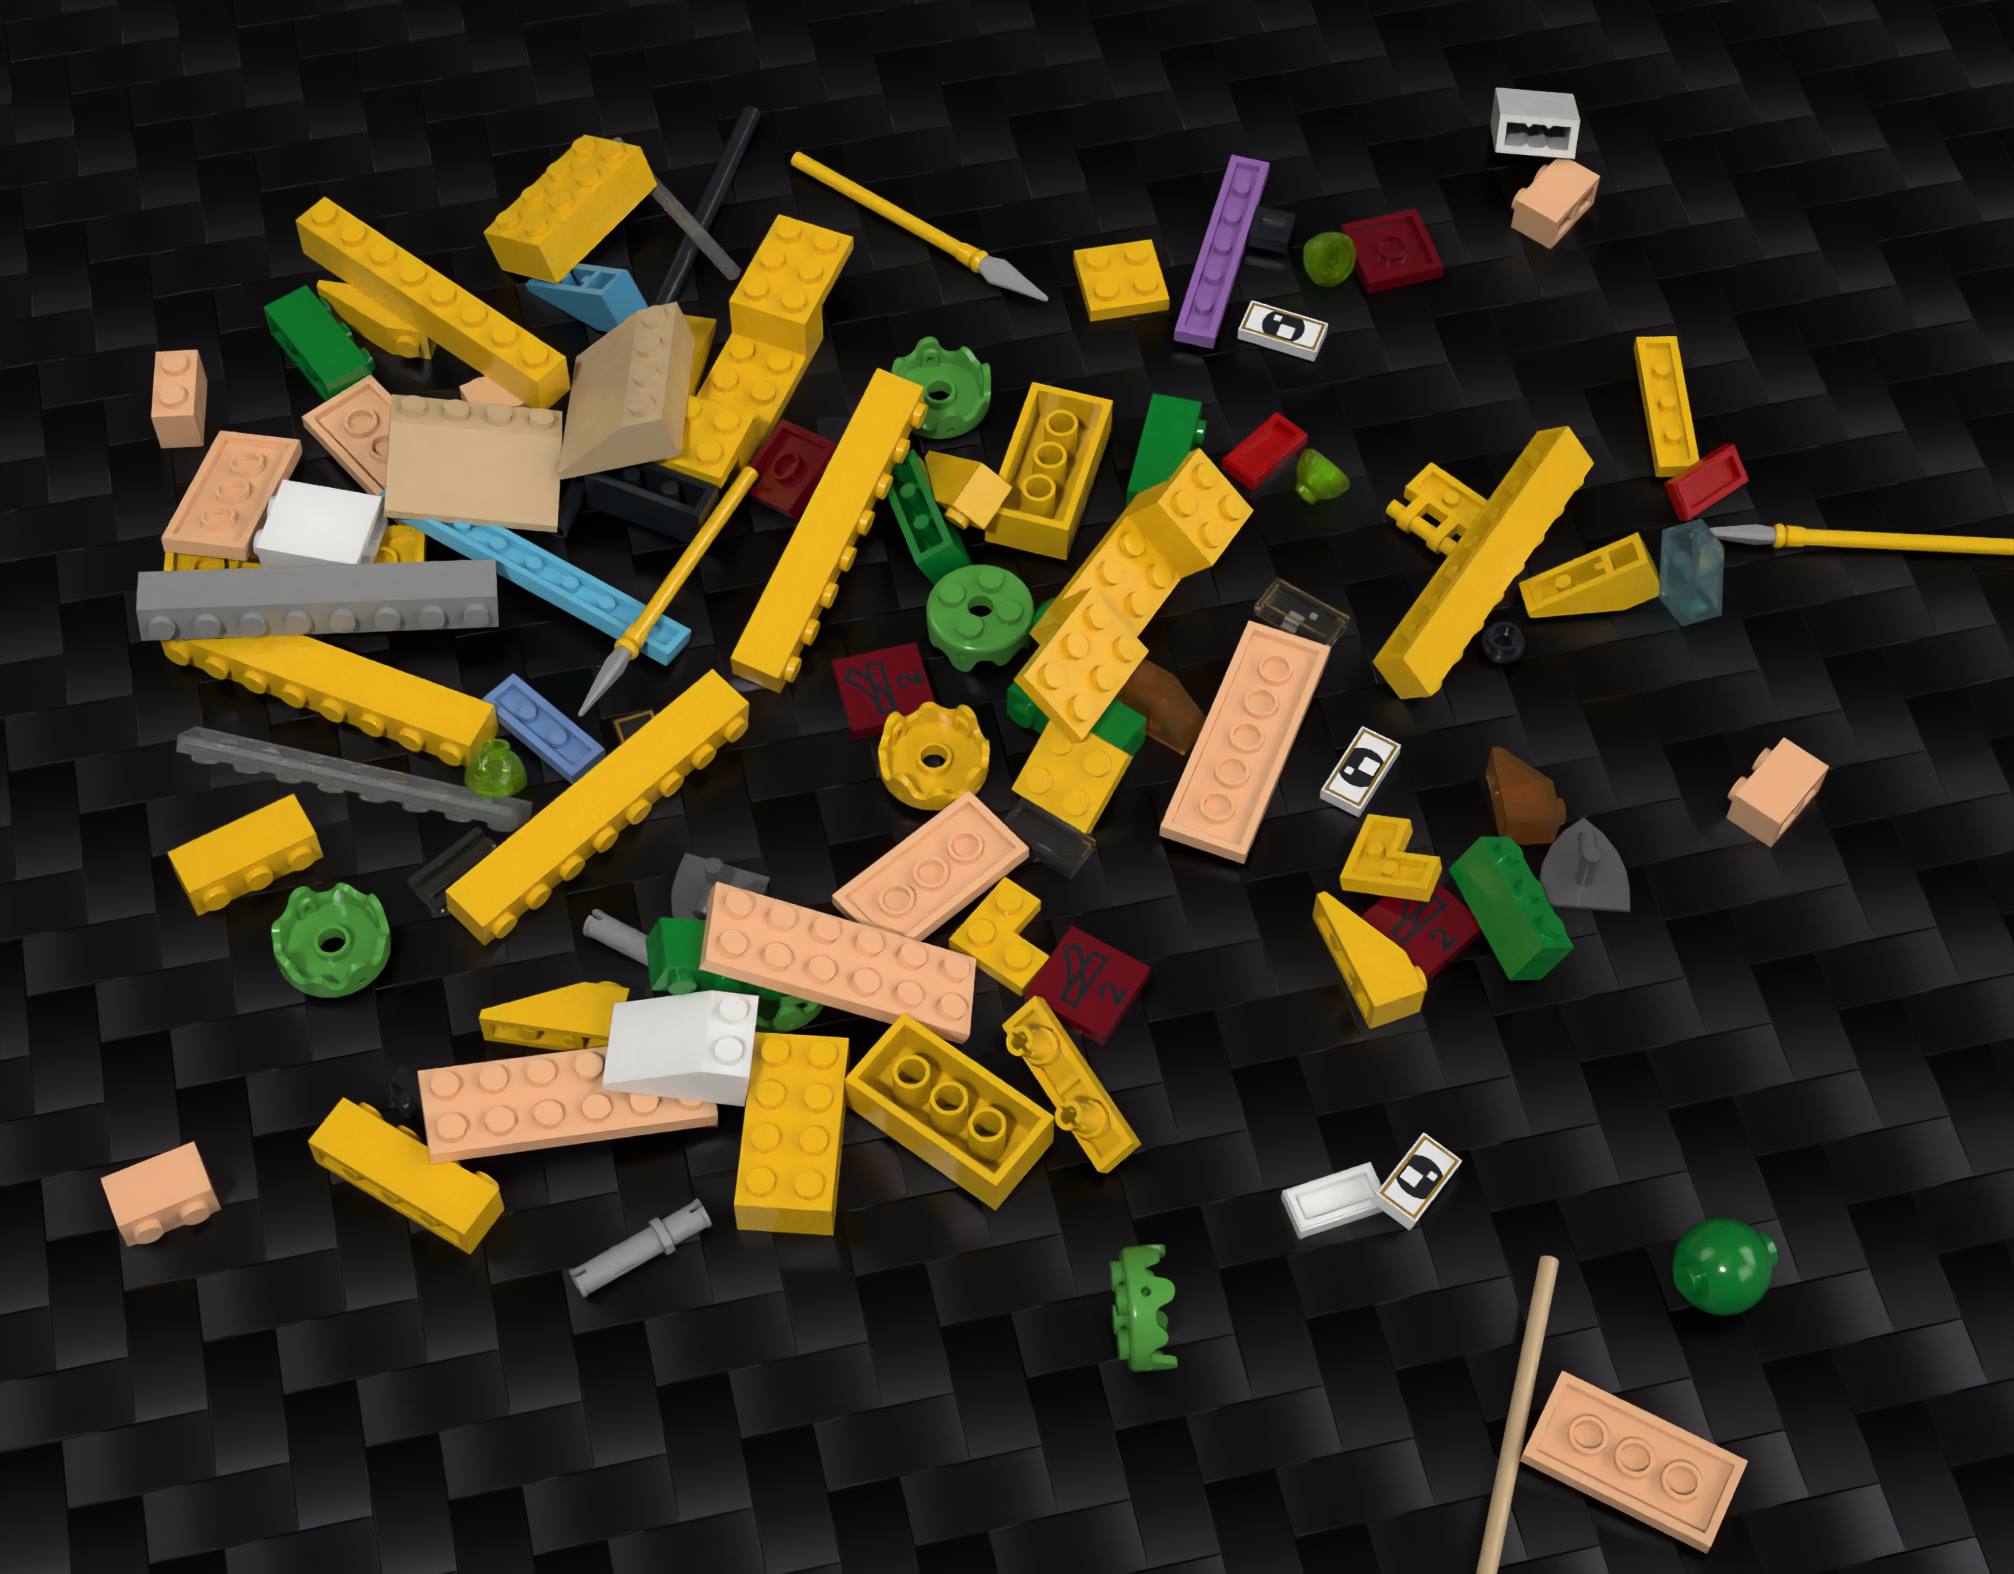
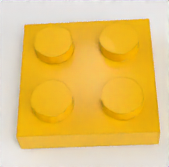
(1121, 280)
(1072, 778)

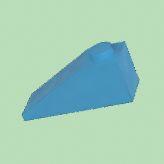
(593, 295)

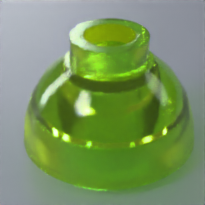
(1329, 258)
(1319, 477)
(495, 770)

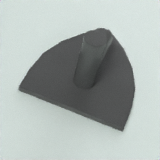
(1585, 871)
(697, 877)

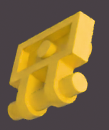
(1445, 500)

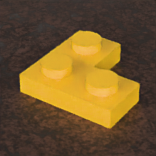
(1383, 868)
(994, 937)

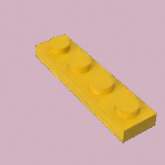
(1665, 404)

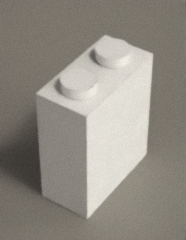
(1535, 123)
(320, 527)

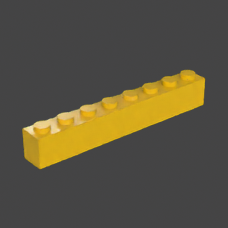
(434, 305)
(828, 531)
(1483, 564)
(348, 690)
(598, 808)

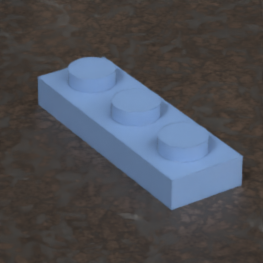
(544, 729)

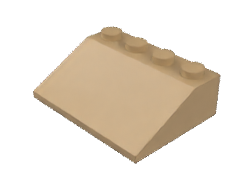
(629, 394)
(473, 463)

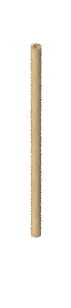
(1517, 1416)

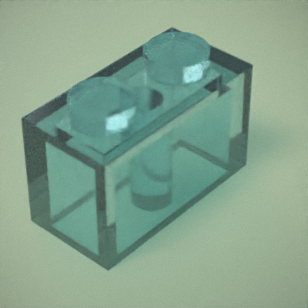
(1691, 572)

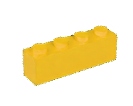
(398, 1172)

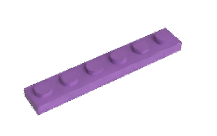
(1221, 252)

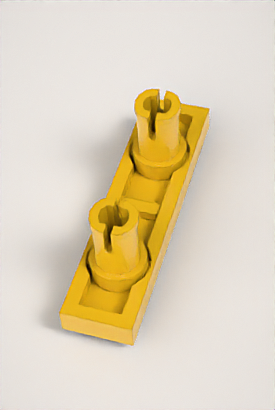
(1070, 1084)

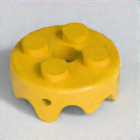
(928, 732)

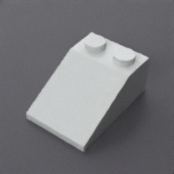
(683, 1047)

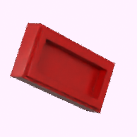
(1264, 451)
(1706, 482)

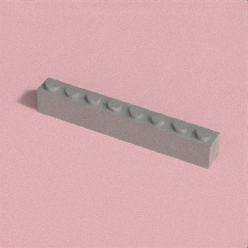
(317, 599)

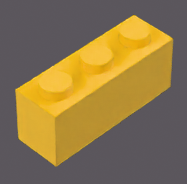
(246, 855)

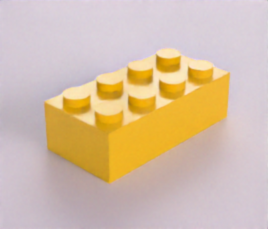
(570, 208)
(1050, 470)
(949, 1110)
(792, 1134)

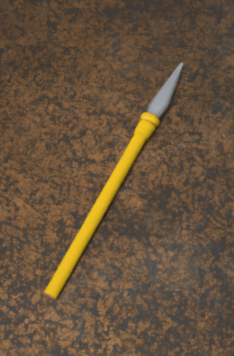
(994, 270)
(1799, 536)
(632, 640)

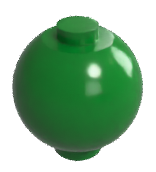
(1723, 1265)

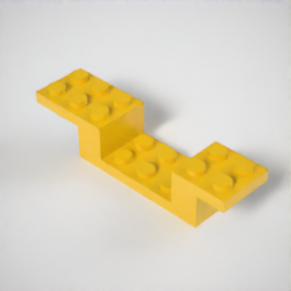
(770, 347)
(1095, 621)

